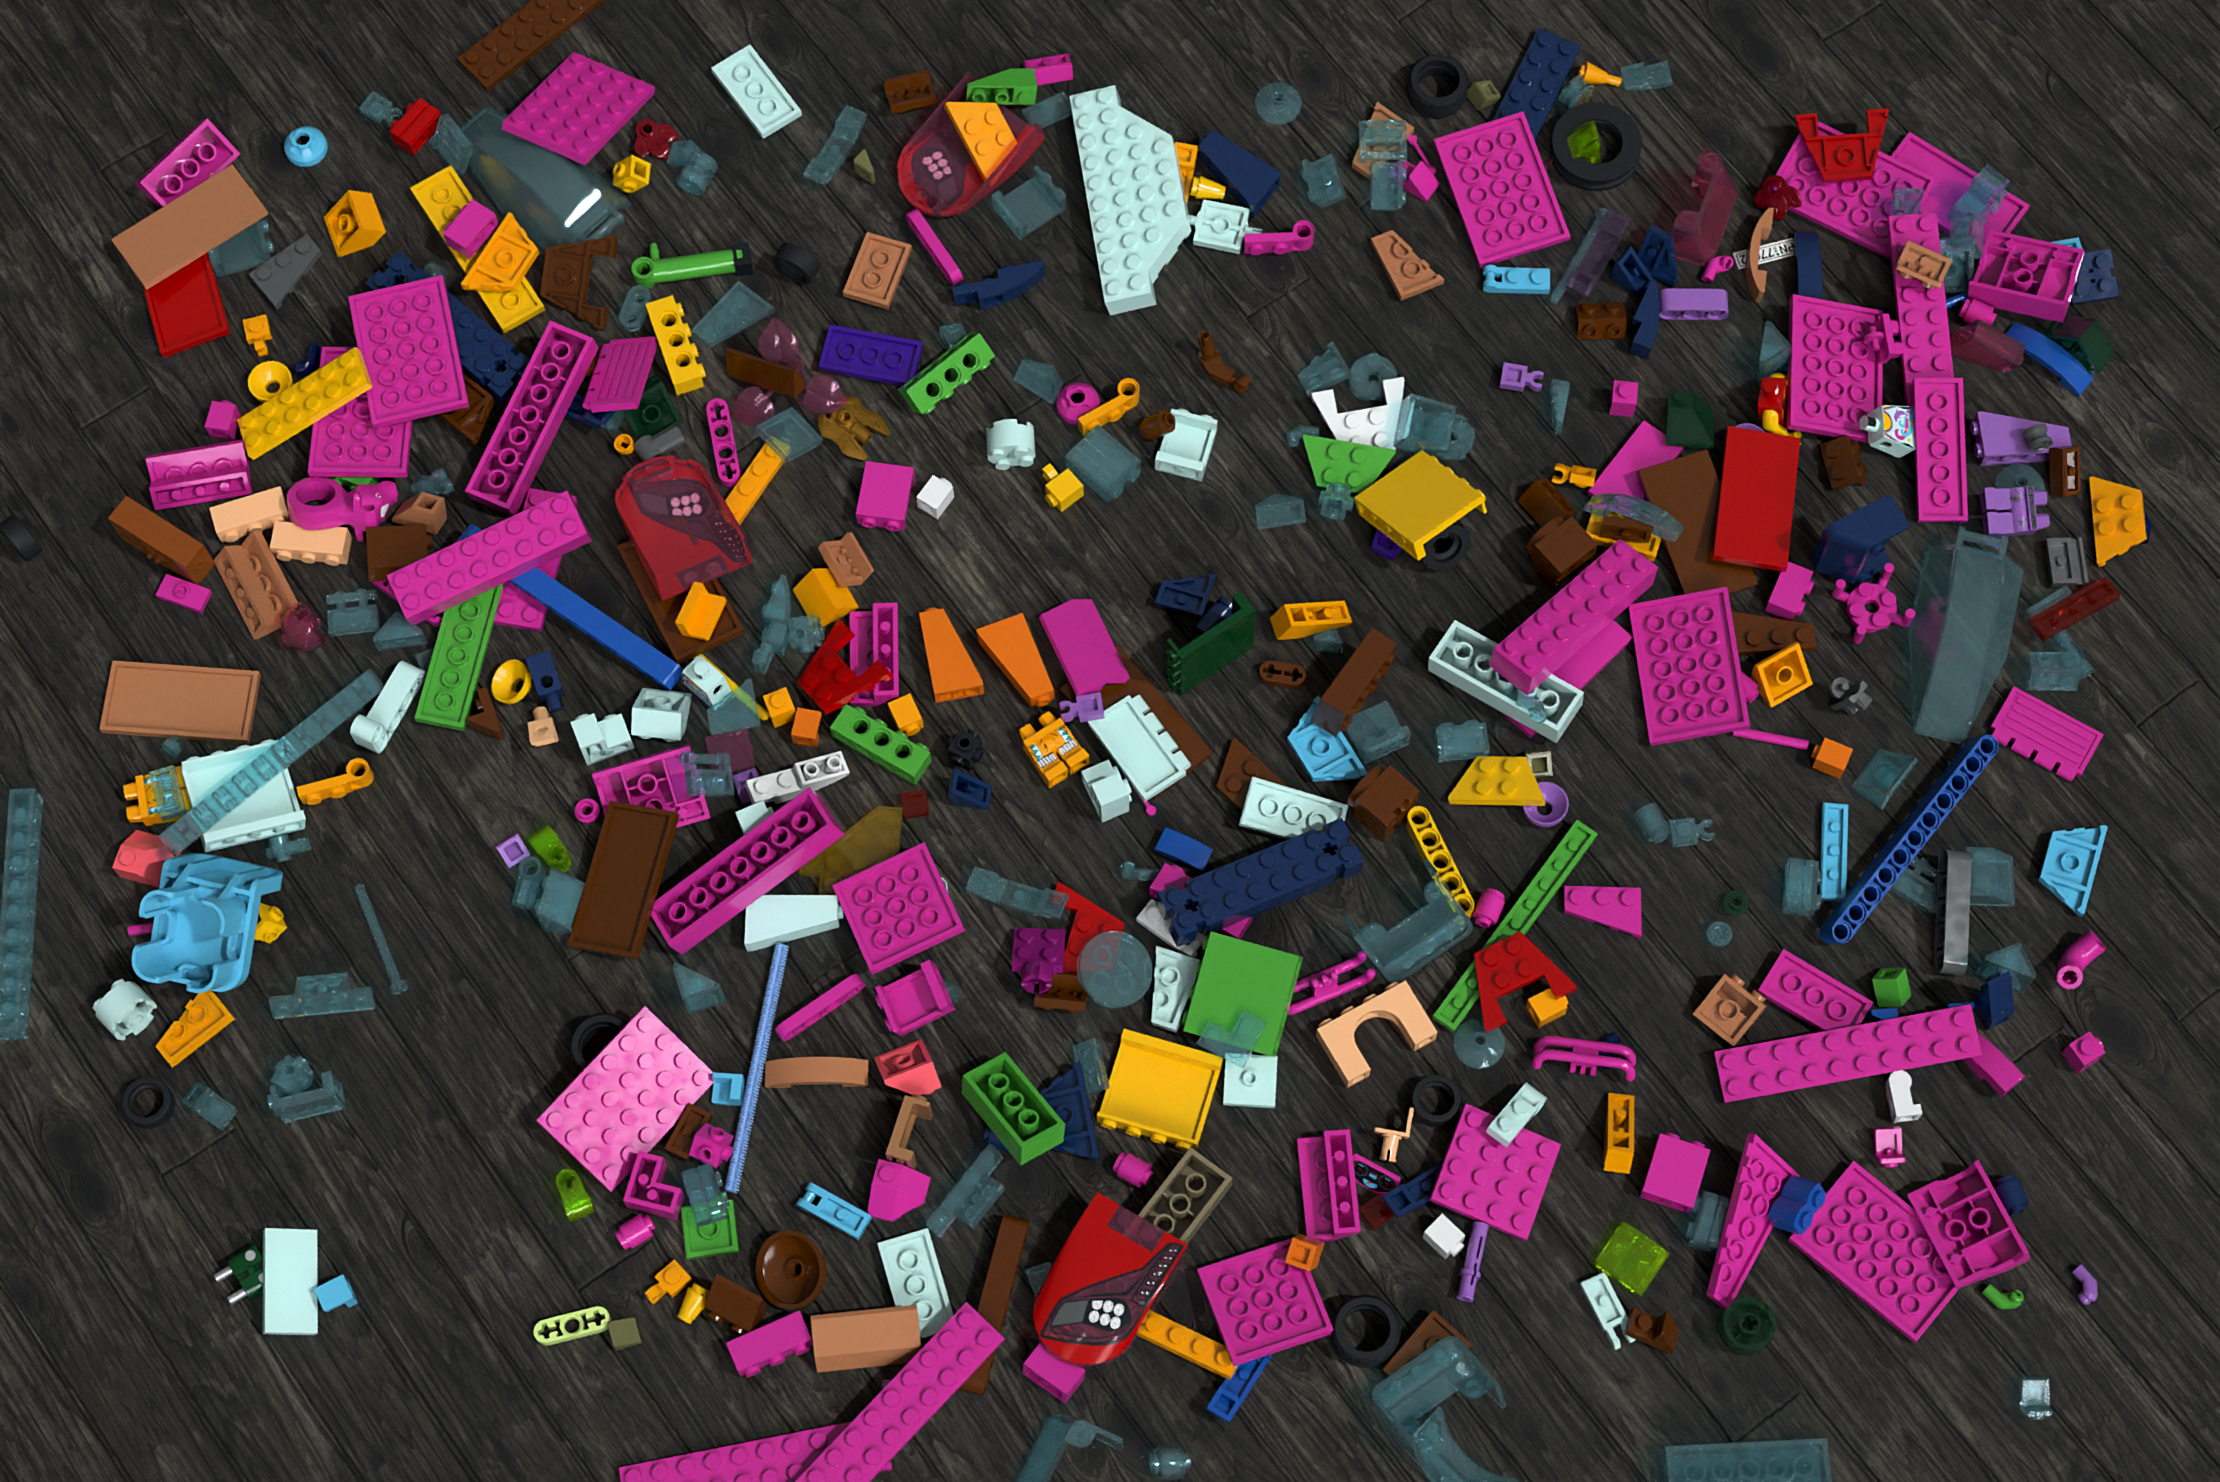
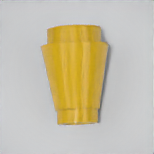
(1206, 189)
(693, 1303)

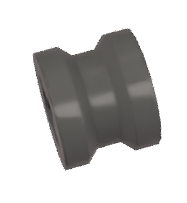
(2037, 438)

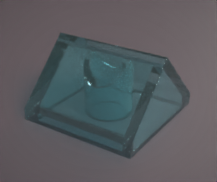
(1774, 352)
(1884, 776)
(2009, 959)
(696, 990)

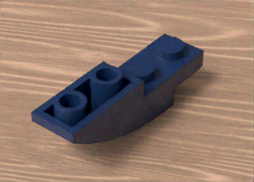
(1009, 284)

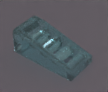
(1558, 399)

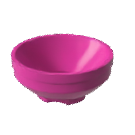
(1072, 411)

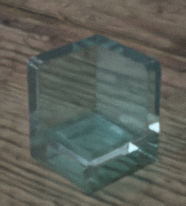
(1906, 201)

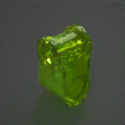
(549, 846)
(574, 1199)

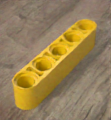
(1437, 853)

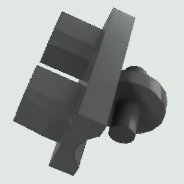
(1850, 696)

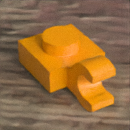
(257, 332)
(1578, 475)
(670, 1280)

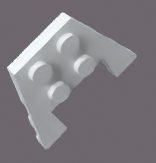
(1366, 426)

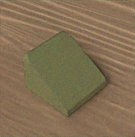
(1483, 94)
(863, 167)
(1540, 762)
(624, 1333)

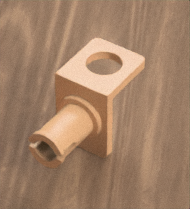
(542, 729)
(1391, 1139)

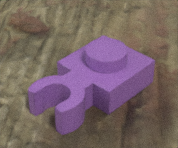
(1516, 377)
(1087, 708)

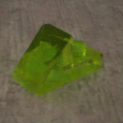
(1585, 143)

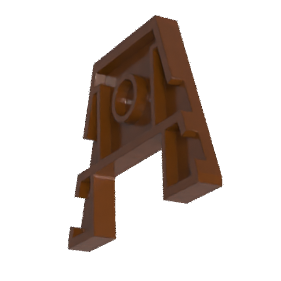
(568, 275)

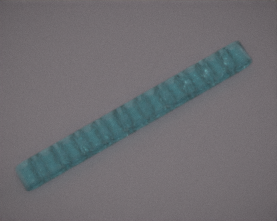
(271, 762)

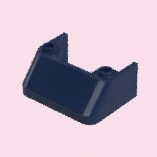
(1856, 543)

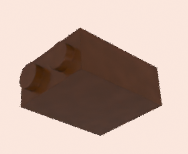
(395, 548)

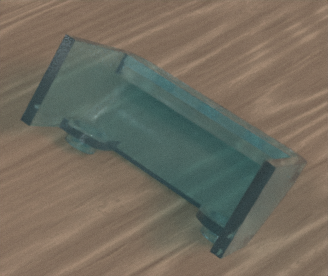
(1417, 937)
(1426, 1383)
(1052, 1441)

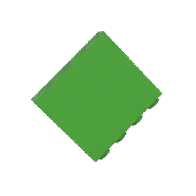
(1241, 978)

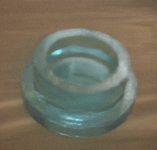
(1719, 934)

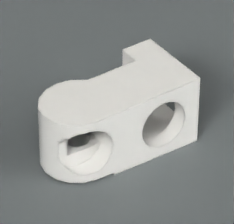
(1900, 1098)

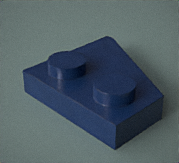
(1659, 255)
(1186, 595)

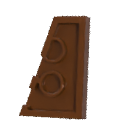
(1427, 1334)

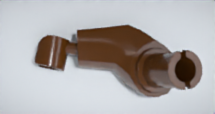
(1214, 367)

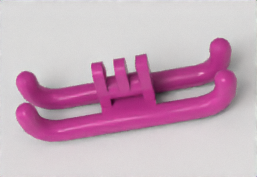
(1325, 983)
(1584, 1054)

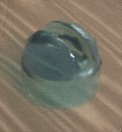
(172, 747)

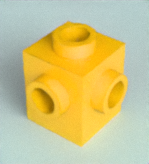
(631, 174)
(269, 923)

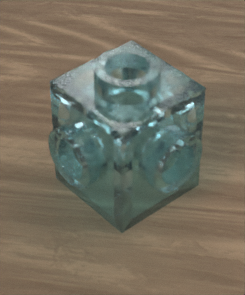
(1336, 501)
(805, 633)
(292, 1075)

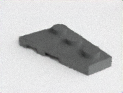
(284, 270)

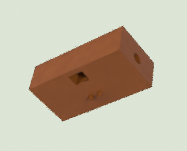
(161, 541)

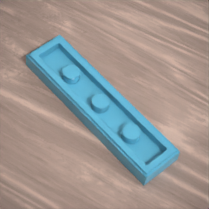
(1833, 851)

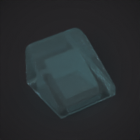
(681, 151)
(952, 334)
(1328, 641)

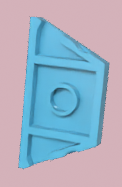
(1322, 753)
(2072, 864)

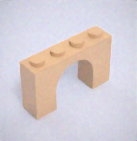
(1396, 1005)

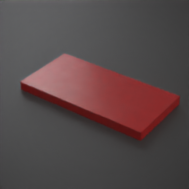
(187, 308)
(1756, 499)

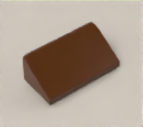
(2065, 471)

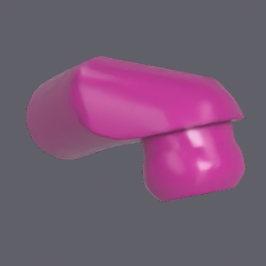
(1716, 266)

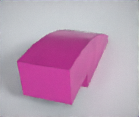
(1994, 1068)

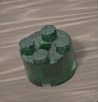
(1754, 1313)

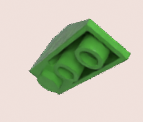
(1004, 88)

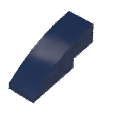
(1646, 322)

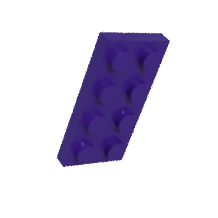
(870, 355)

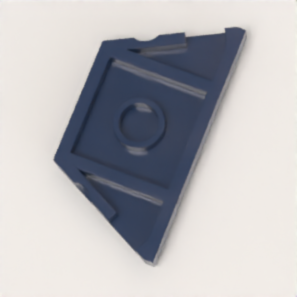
(1071, 1103)

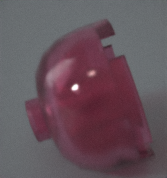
(302, 629)

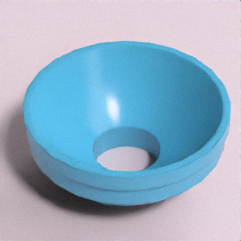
(306, 154)

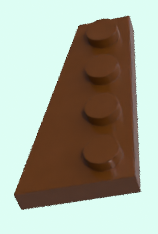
(1769, 635)

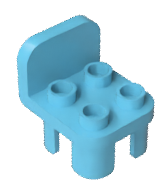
(203, 921)

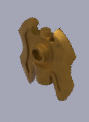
(851, 425)

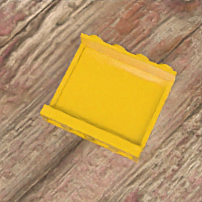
(1417, 502)
(1160, 1090)

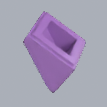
(739, 781)
(512, 849)

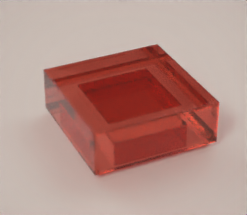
(915, 804)
(1376, 1212)

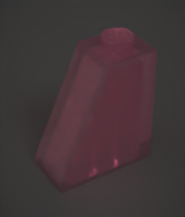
(1986, 347)

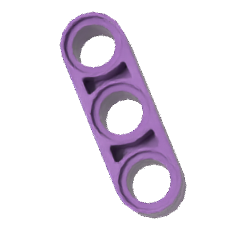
(1693, 304)

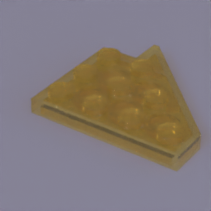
(862, 846)

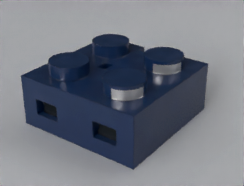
(2095, 278)

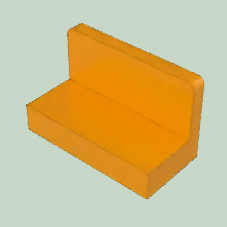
(700, 612)

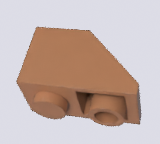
(422, 510)

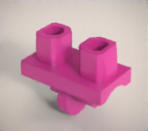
(1882, 340)

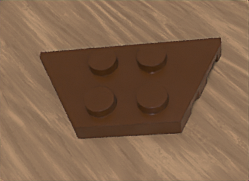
(472, 419)
(1238, 771)

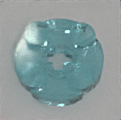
(1360, 372)
(1463, 444)

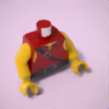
(1773, 405)

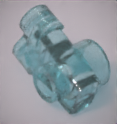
(433, 484)
(282, 848)

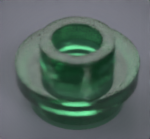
(1734, 910)

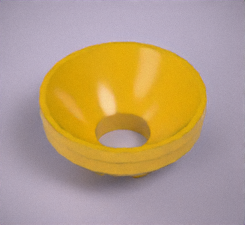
(268, 373)
(506, 680)

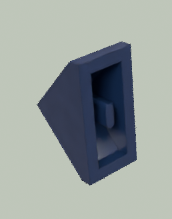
(1631, 273)
(968, 791)

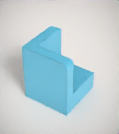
(728, 1089)
(336, 1293)

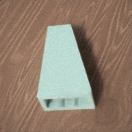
(788, 918)

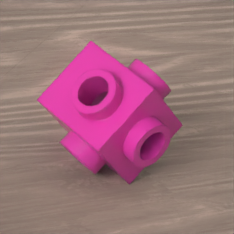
(712, 1145)

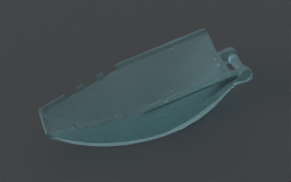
(544, 191)
(1960, 632)

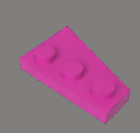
(1608, 906)

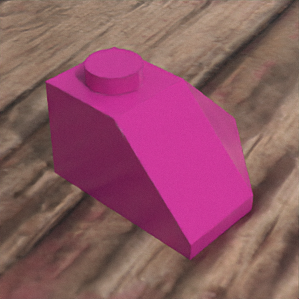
(896, 1190)

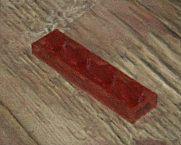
(2074, 609)

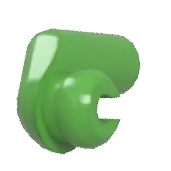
(2003, 1300)

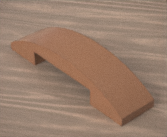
(1757, 278)
(816, 1071)

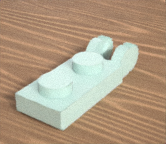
(1606, 1307)

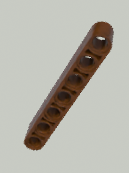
(999, 1288)

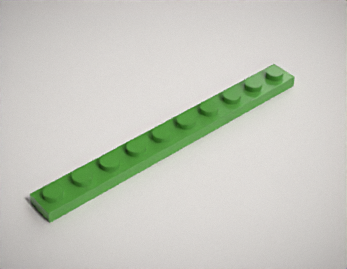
(1519, 918)

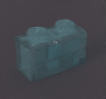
(1461, 741)
(1800, 887)
(704, 1194)
(1708, 1222)

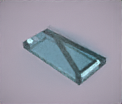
(1039, 379)
(1280, 511)

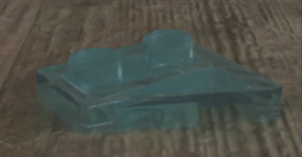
(1324, 371)
(735, 711)

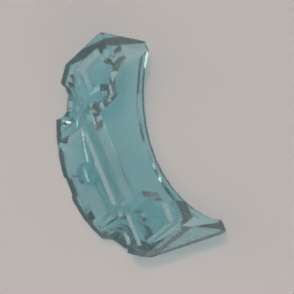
(1444, 1458)

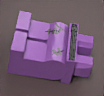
(2012, 511)

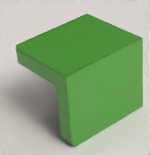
(1891, 987)

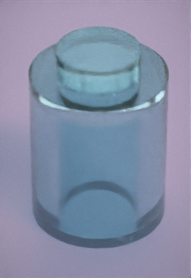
(1652, 823)

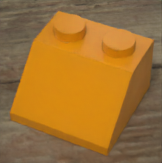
(354, 223)

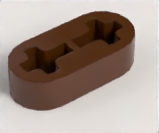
(1279, 678)

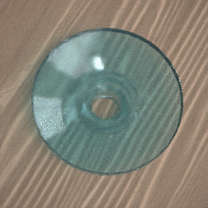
(1278, 111)
(2013, 473)
(1478, 1055)

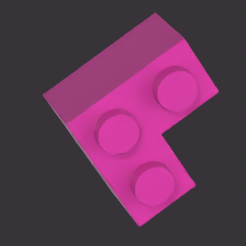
(646, 1189)

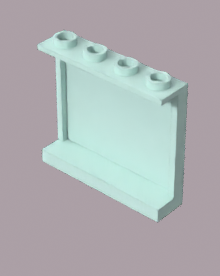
(264, 815)

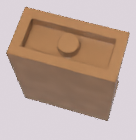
(911, 1109)

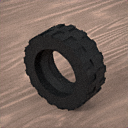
(1452, 553)

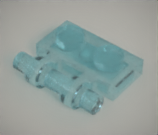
(352, 619)
(1916, 888)

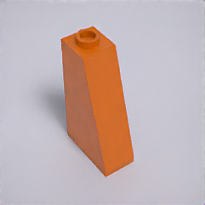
(1017, 656)
(948, 661)

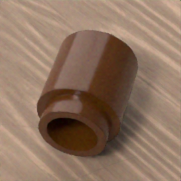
(1157, 425)

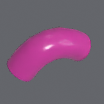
(2076, 959)

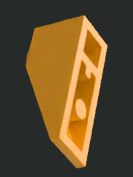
(1306, 619)
(1619, 1133)

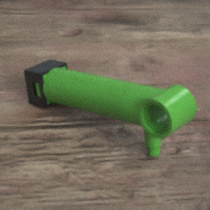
(692, 266)

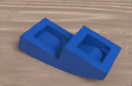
(1183, 849)

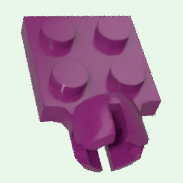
(1038, 956)

